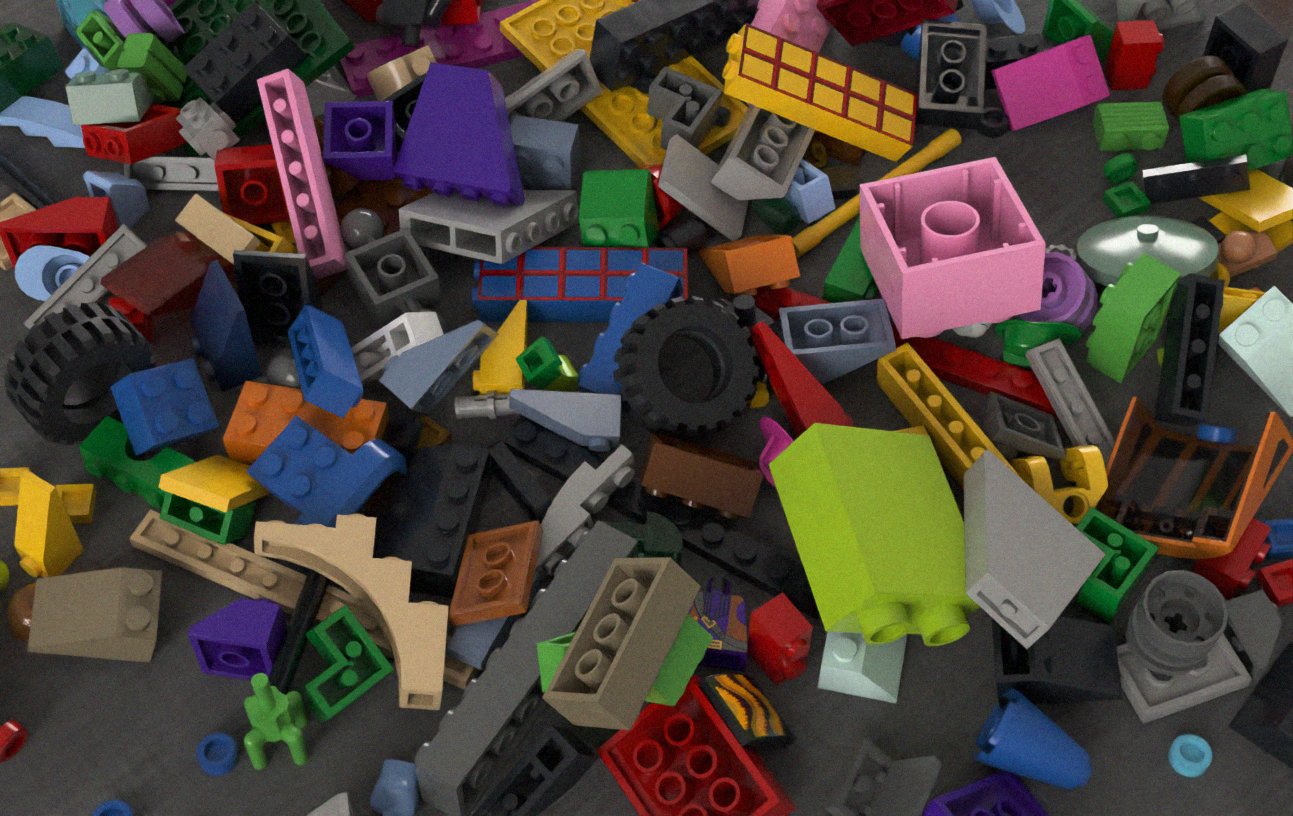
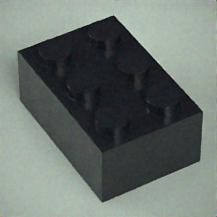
(239, 56)

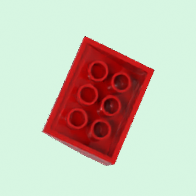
(691, 764)

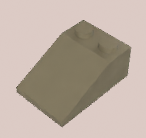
(97, 614)

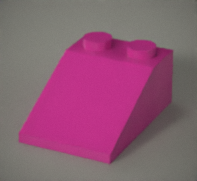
(1051, 83)

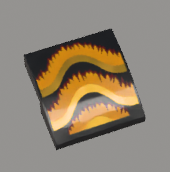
(747, 711)

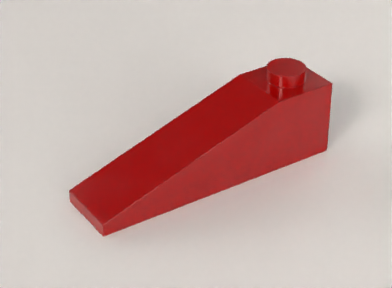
(796, 388)

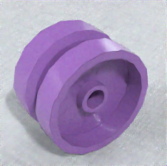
(144, 18)
(1066, 293)

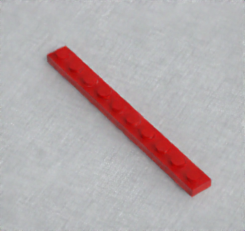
(944, 359)

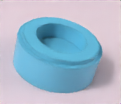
(1190, 755)

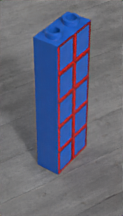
(567, 281)

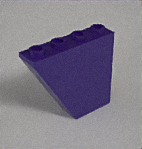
(461, 138)

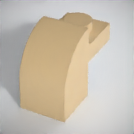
(399, 72)

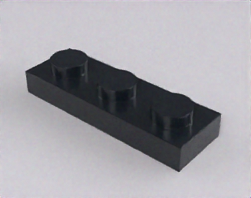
(1196, 179)

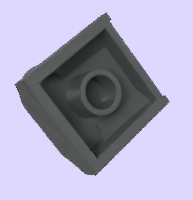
(1020, 429)

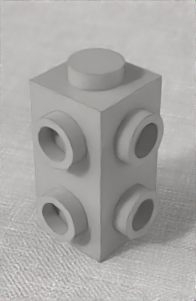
(206, 127)

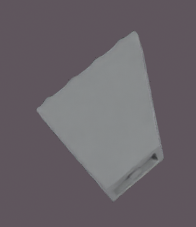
(487, 229)
(1020, 551)

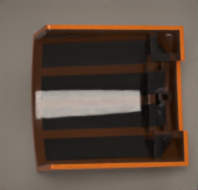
(1186, 490)

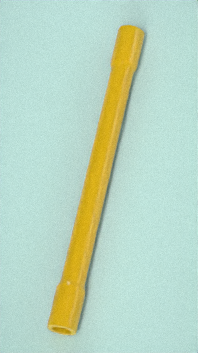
(814, 234)

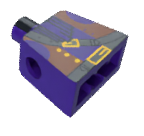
(725, 620)

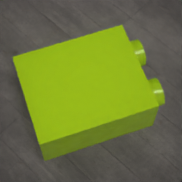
(876, 533)

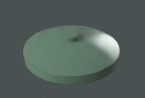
(1172, 241)

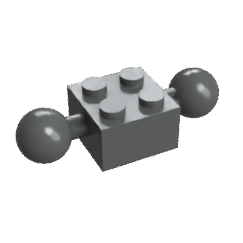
(389, 270)

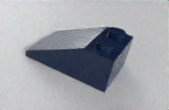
(223, 332)

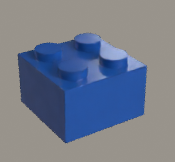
(164, 406)

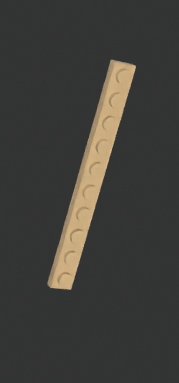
(262, 579)

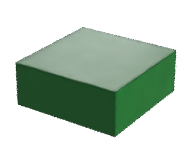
(1126, 200)

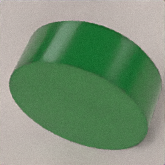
(1120, 168)

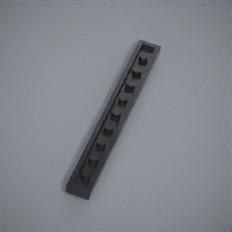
(699, 531)

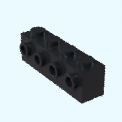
(1190, 351)

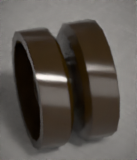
(1200, 85)

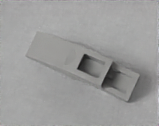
(571, 509)

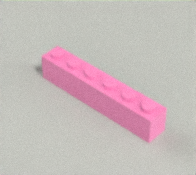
(302, 172)

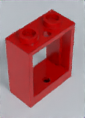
(135, 140)

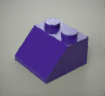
(361, 138)
(239, 639)

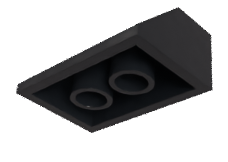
(1268, 712)

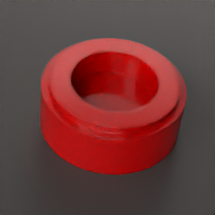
(11, 739)

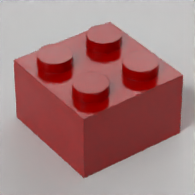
(251, 184)

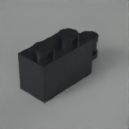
(1009, 50)

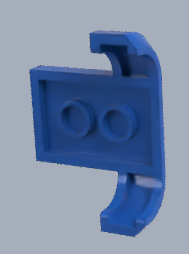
(321, 476)

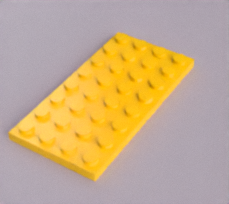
(557, 27)

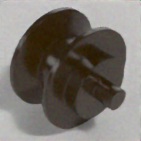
(816, 153)

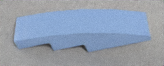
(44, 119)

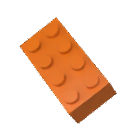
(268, 409)

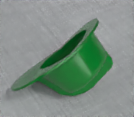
(1024, 335)

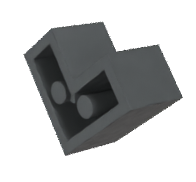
(684, 106)

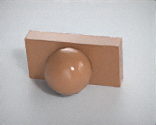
(1245, 251)

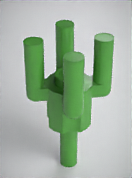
(274, 719)

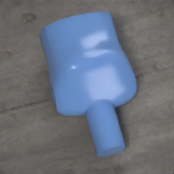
(396, 789)

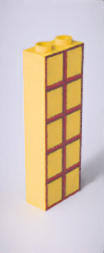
(820, 92)

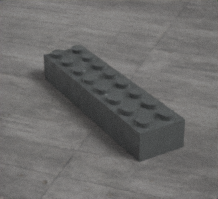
(508, 696)

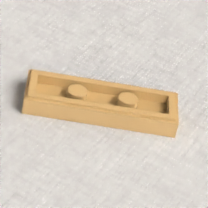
(215, 228)

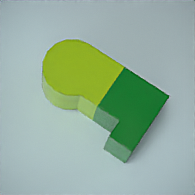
(546, 368)

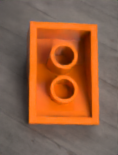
(752, 263)

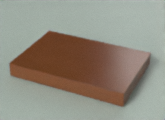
(496, 574)

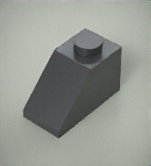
(1253, 631)

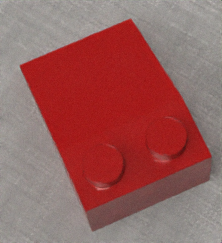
(73, 224)

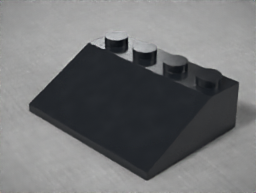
(431, 513)

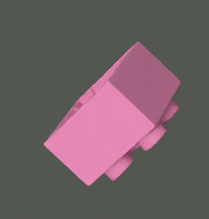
(951, 248)

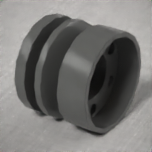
(1176, 622)

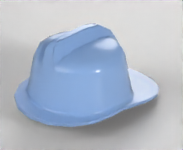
(1000, 11)
(45, 269)

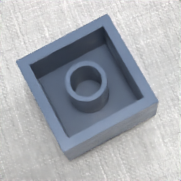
(546, 153)

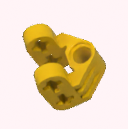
(1080, 465)

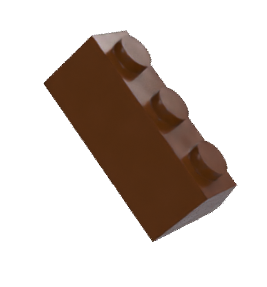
(700, 475)

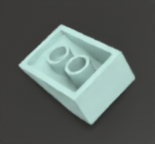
(1264, 346)

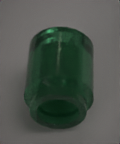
(777, 214)

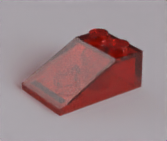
(165, 274)

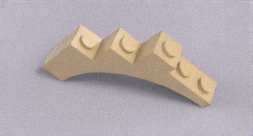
(382, 585)

